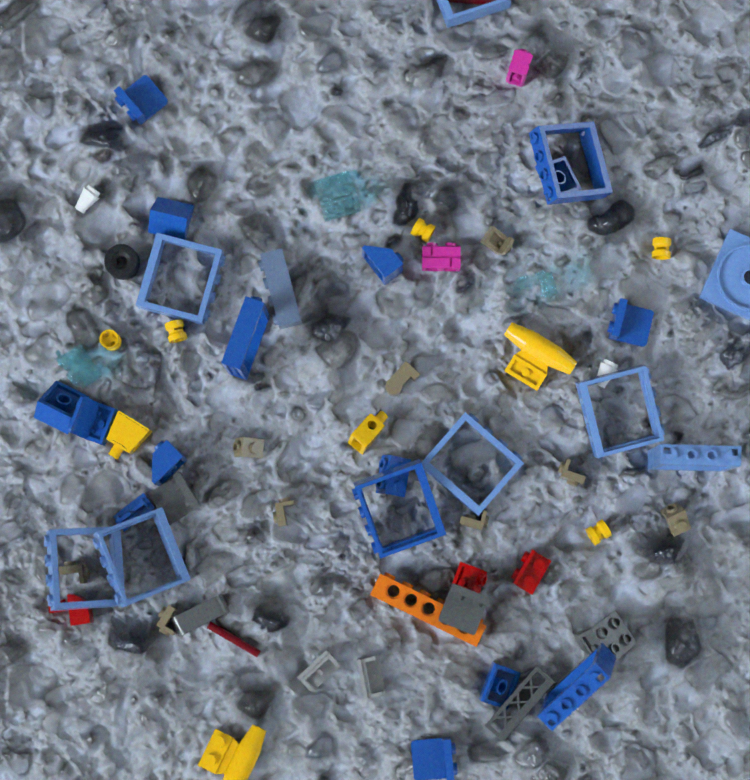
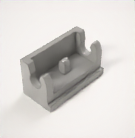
(319, 671)
(371, 677)

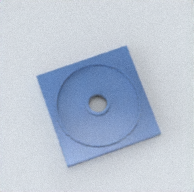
(726, 281)

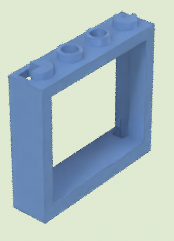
(470, 14)
(151, 271)
(653, 412)
(694, 457)
(452, 488)
(170, 546)
(51, 562)

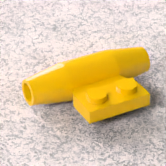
(536, 355)
(232, 759)

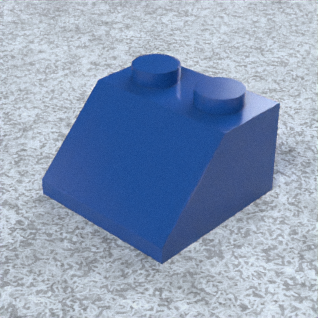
(383, 262)
(58, 406)
(165, 462)

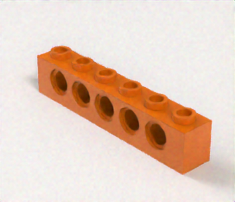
(380, 592)

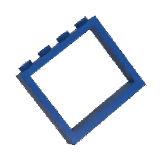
(593, 156)
(246, 337)
(412, 540)
(577, 687)

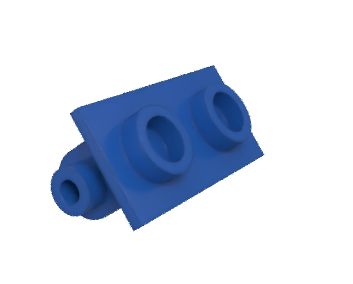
(136, 508)

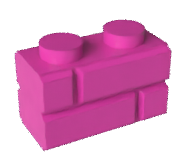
(519, 67)
(441, 257)

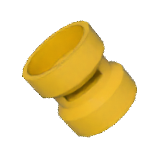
(422, 229)
(661, 248)
(176, 331)
(108, 337)
(598, 532)

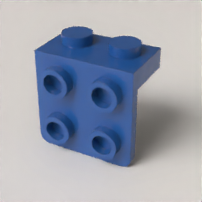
(141, 99)
(630, 323)
(92, 420)
(433, 759)

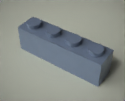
(280, 289)

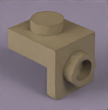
(497, 241)
(248, 447)
(572, 478)
(280, 516)
(676, 518)
(71, 567)
(165, 617)

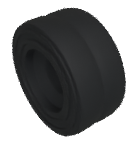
(117, 252)

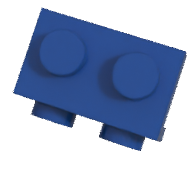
(396, 485)

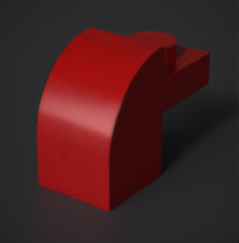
(77, 616)

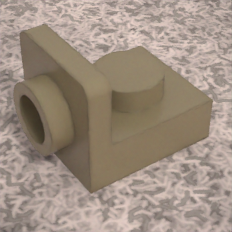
(470, 521)

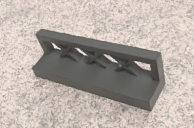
(528, 706)

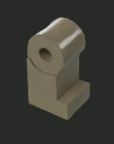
(400, 378)

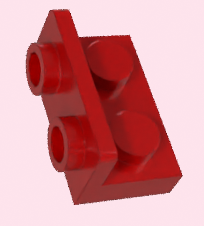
(531, 571)
(470, 577)

